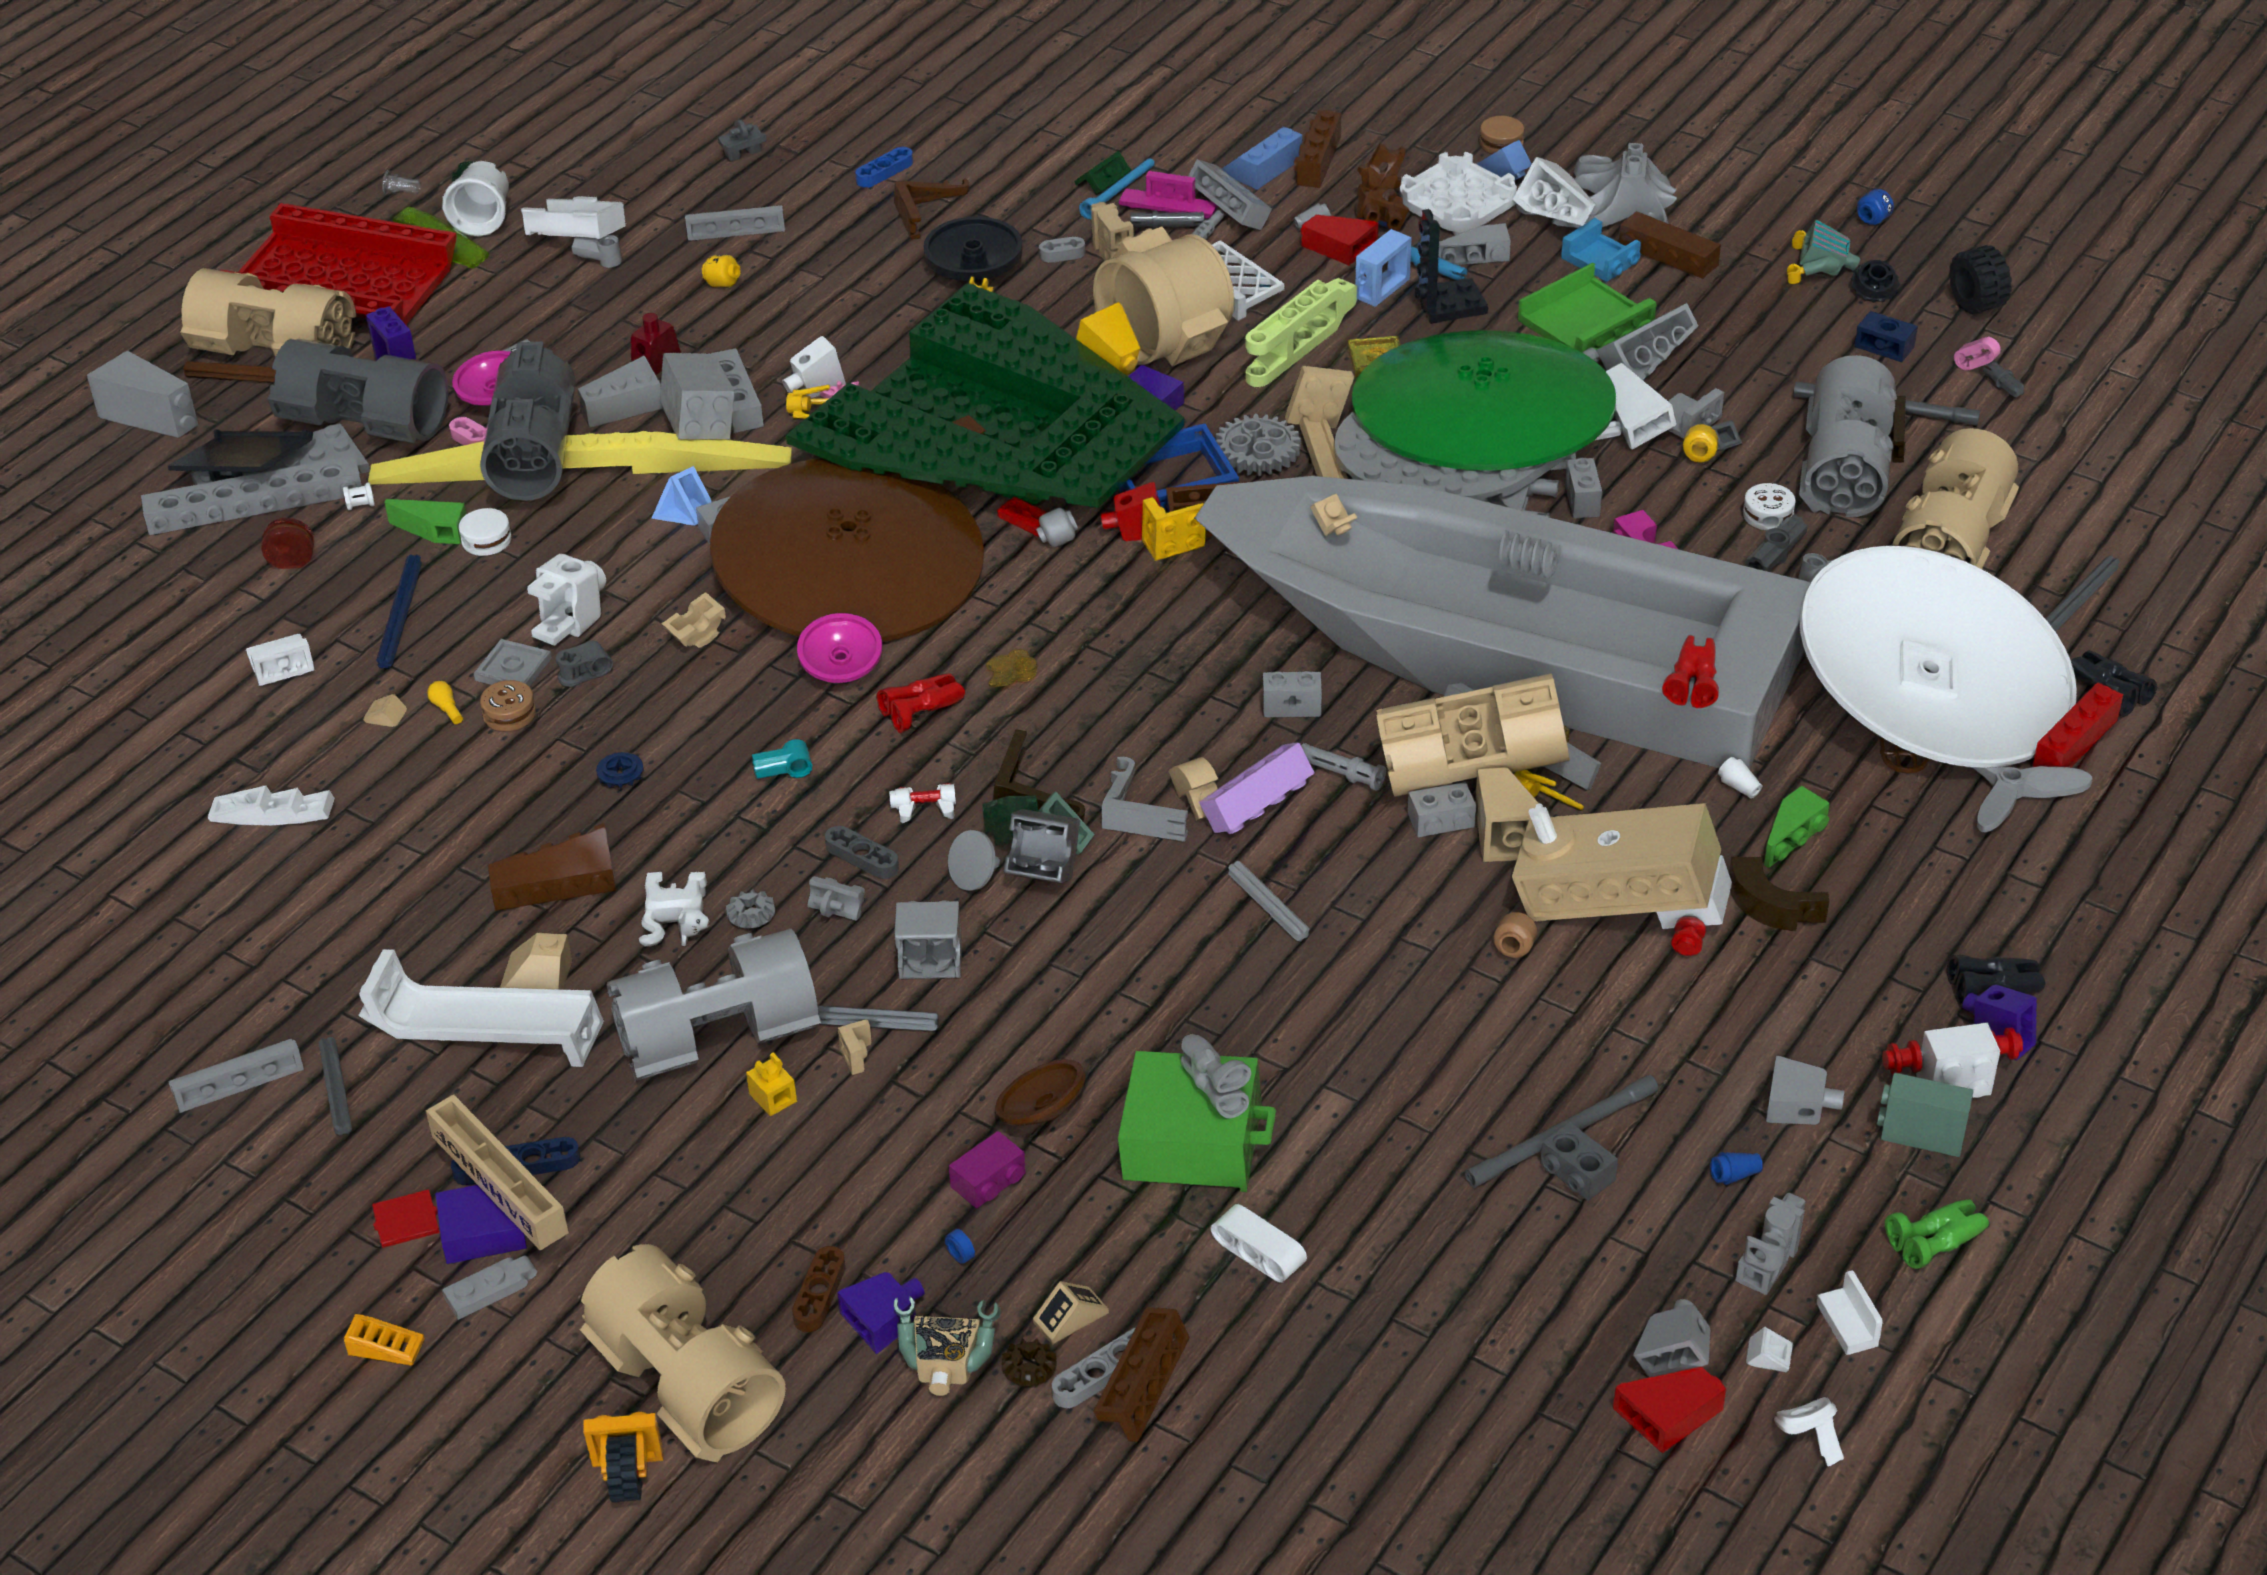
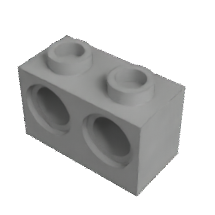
(1583, 488)

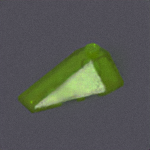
(465, 251)

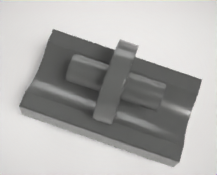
(742, 137)

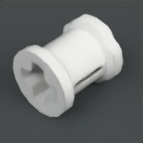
(363, 490)

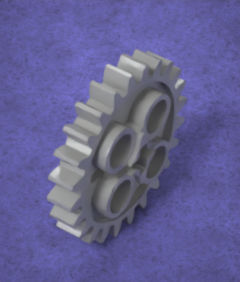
(1259, 444)

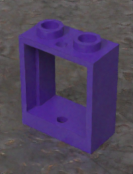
(389, 334)

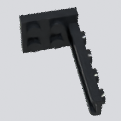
(1448, 299)

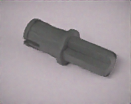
(2004, 379)

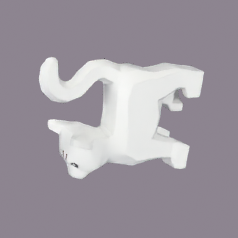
(674, 905)

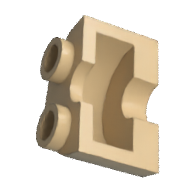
(698, 624)

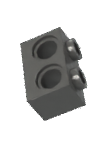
(1579, 1161)

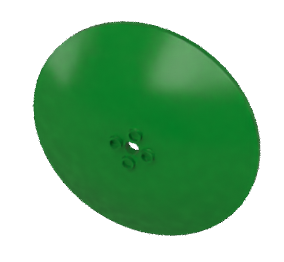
(1484, 400)

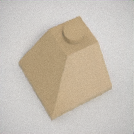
(539, 963)

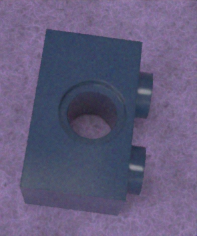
(1886, 336)

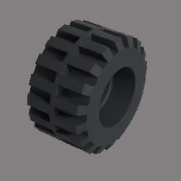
(1980, 279)

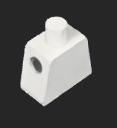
(814, 367)

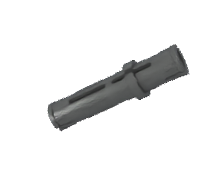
(1166, 219)

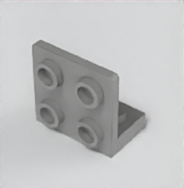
(1692, 412)

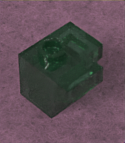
(998, 815)

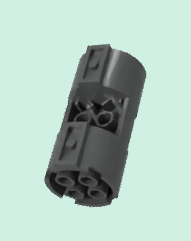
(389, 396)
(528, 423)

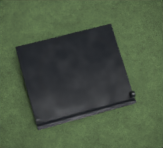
(241, 452)

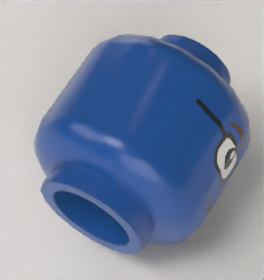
(1875, 206)

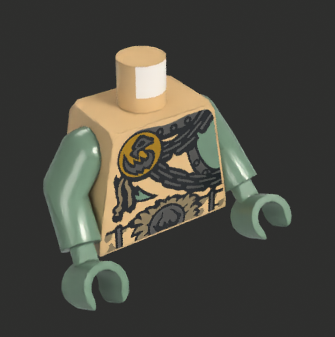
(945, 1348)

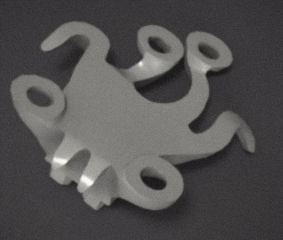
(1622, 187)

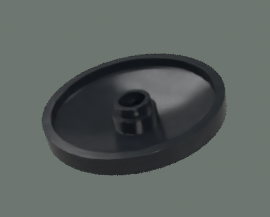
(973, 248)

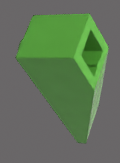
(427, 519)
(1797, 820)

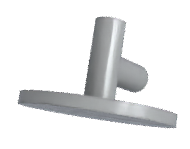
(972, 860)

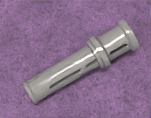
(1354, 769)

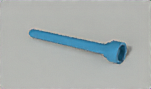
(1085, 206)

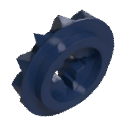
(609, 766)

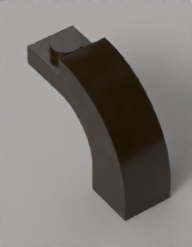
(1769, 903)

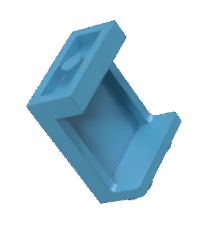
(1590, 246)

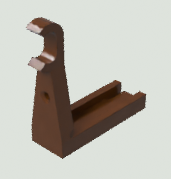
(911, 193)

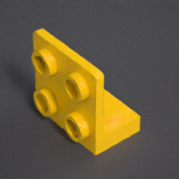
(1171, 532)

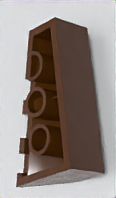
(554, 872)

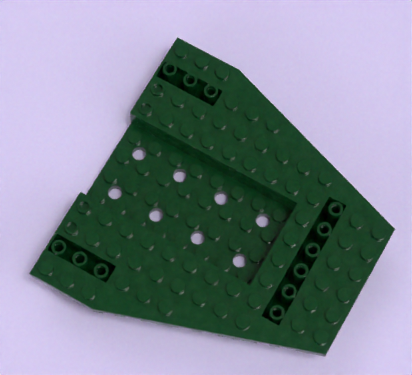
(1049, 408)

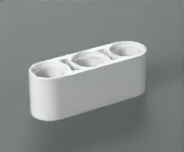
(1258, 1243)

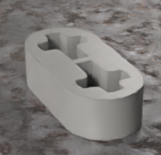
(1062, 249)

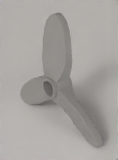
(2034, 782)

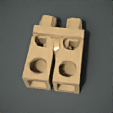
(1108, 229)

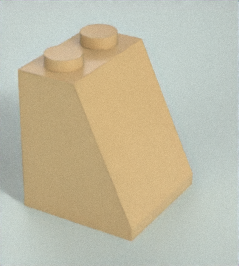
(1501, 813)

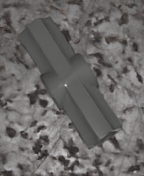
(1777, 544)

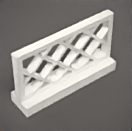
(1247, 267)

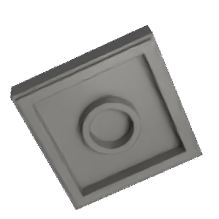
(512, 662)

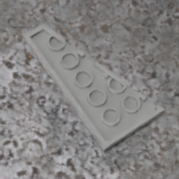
(326, 444)

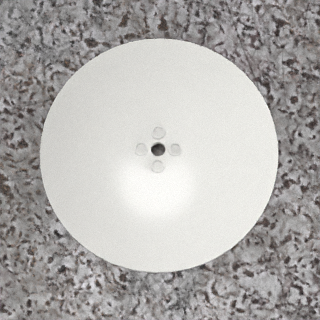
(1990, 654)

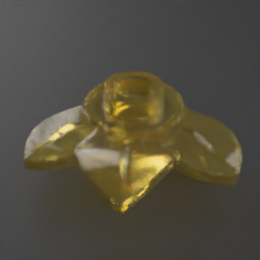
(1011, 668)

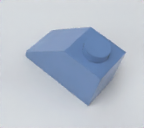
(1507, 160)

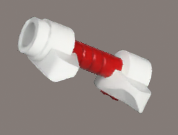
(906, 800)

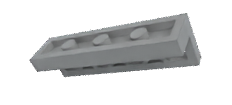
(734, 223)
(236, 1075)

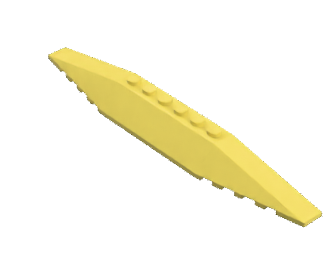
(642, 450)

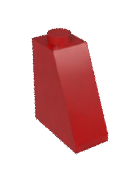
(1338, 236)
(1670, 1404)

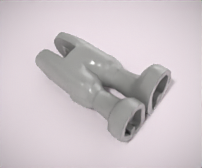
(1216, 1079)

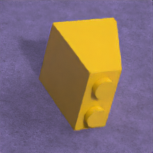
(1111, 337)

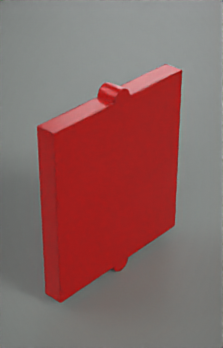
(405, 1218)

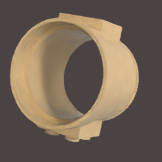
(1171, 293)

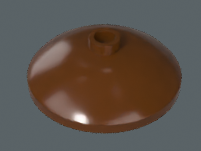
(1041, 1093)

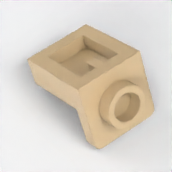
(1332, 516)
(853, 1043)

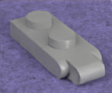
(488, 1285)

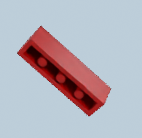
(2079, 728)

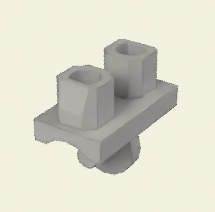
(835, 898)

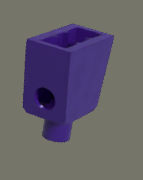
(2005, 1009)
(871, 1309)

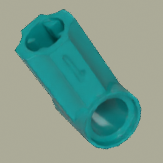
(791, 759)

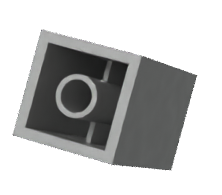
(696, 396)

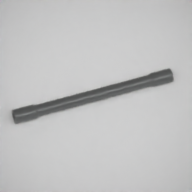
(1955, 414)
(1494, 1166)

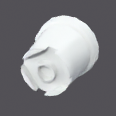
(477, 200)

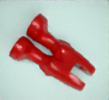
(1697, 663)
(917, 696)

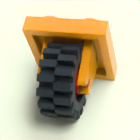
(622, 1450)

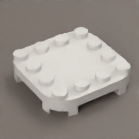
(1458, 193)

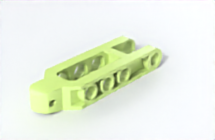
(1290, 339)

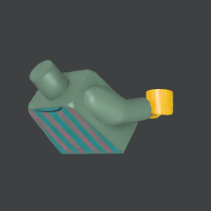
(1822, 251)

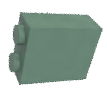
(1925, 1114)

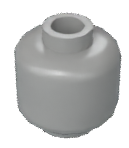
(1057, 527)

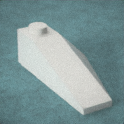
(1553, 193)

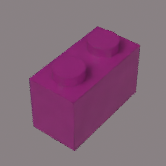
(987, 1169)

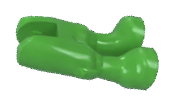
(1947, 1226)

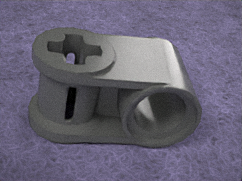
(584, 662)

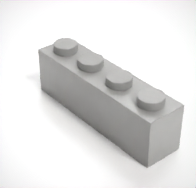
(1651, 343)

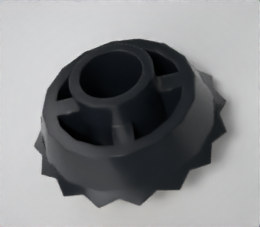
(1875, 281)

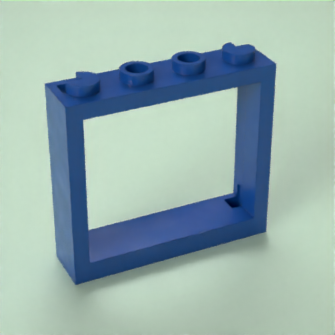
(1187, 442)

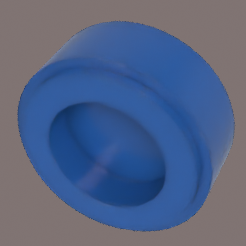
(959, 1246)

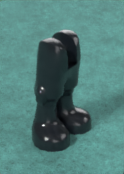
(2097, 668)
(1978, 974)

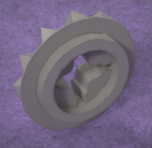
(753, 916)

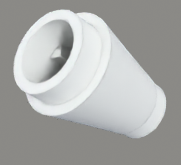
(1738, 776)

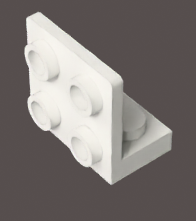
(280, 659)

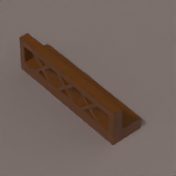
(1141, 1367)

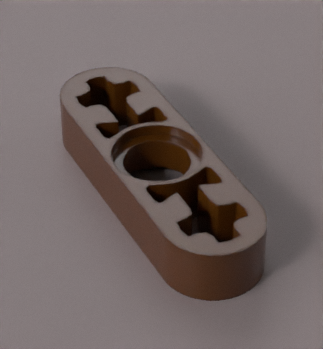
(822, 1301)

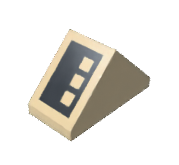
(1068, 1311)

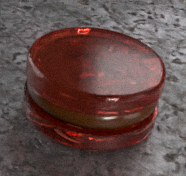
(287, 543)

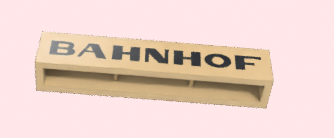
(497, 1172)

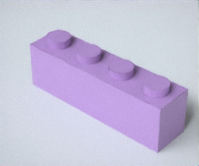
(1257, 788)

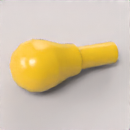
(441, 695)

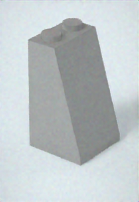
(142, 396)

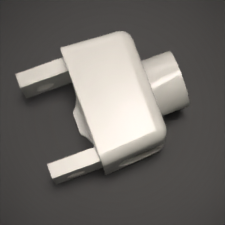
(563, 588)

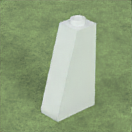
(1639, 407)

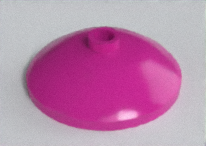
(476, 377)
(838, 638)

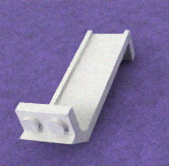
(479, 1013)

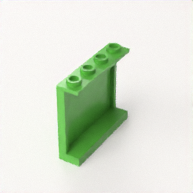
(1583, 311)

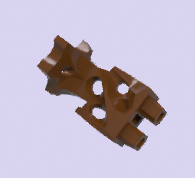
(1377, 193)

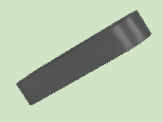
(878, 861)

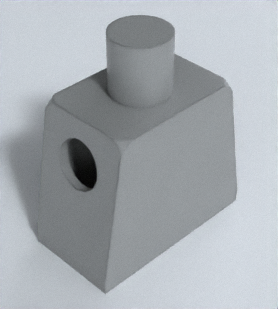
(1800, 1093)
(1674, 1340)

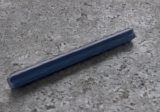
(399, 611)

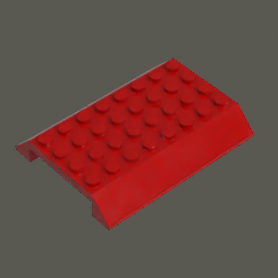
(363, 256)

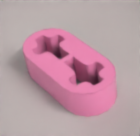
(1975, 349)
(466, 431)

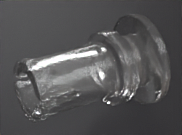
(397, 183)

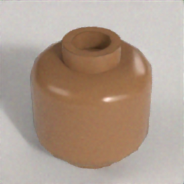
(1515, 935)

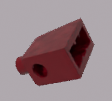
(653, 340)

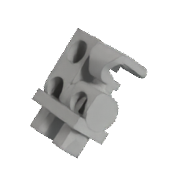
(1778, 1242)

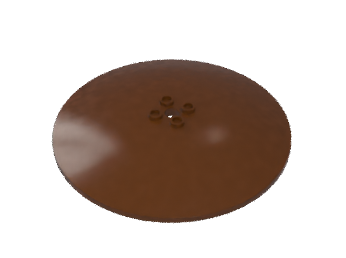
(790, 561)

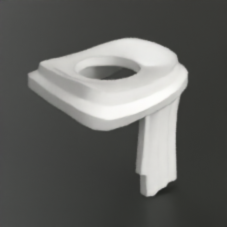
(1815, 1415)

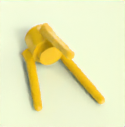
(799, 403)
(1532, 784)

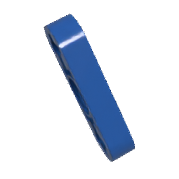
(884, 167)

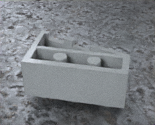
(621, 394)

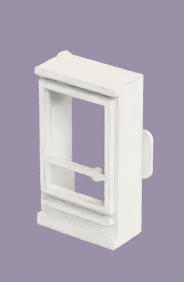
(575, 218)

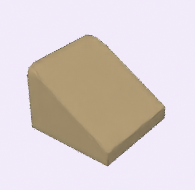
(386, 711)

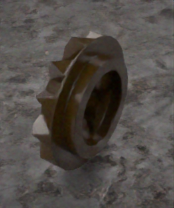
(1028, 1373)

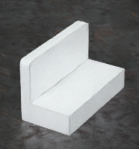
(1851, 1315)

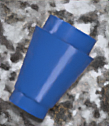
(1732, 1167)

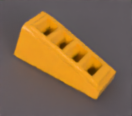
(365, 1329)

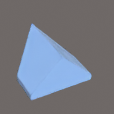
(681, 497)

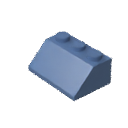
(1266, 159)

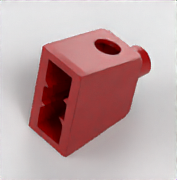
(1129, 511)

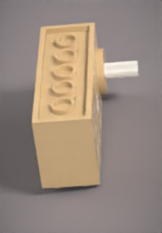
(1616, 862)

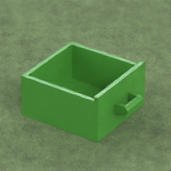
(1177, 1134)

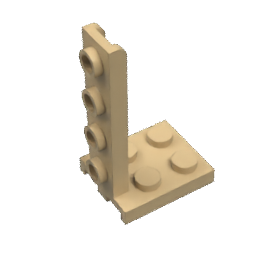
(1317, 408)

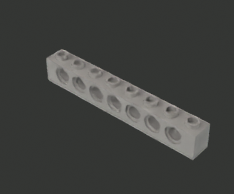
(249, 495)

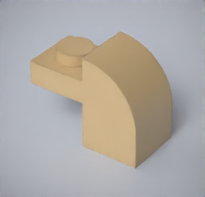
(1196, 781)

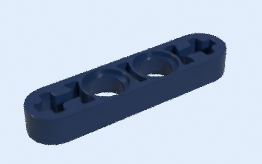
(543, 1165)

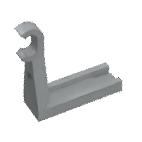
(1139, 817)

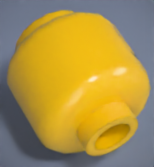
(721, 271)
(1700, 443)

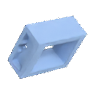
(1390, 248)

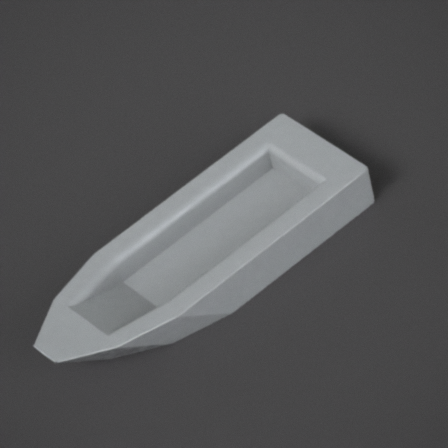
(1431, 603)

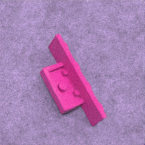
(1168, 194)

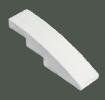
(262, 807)

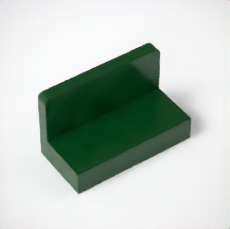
(1106, 173)

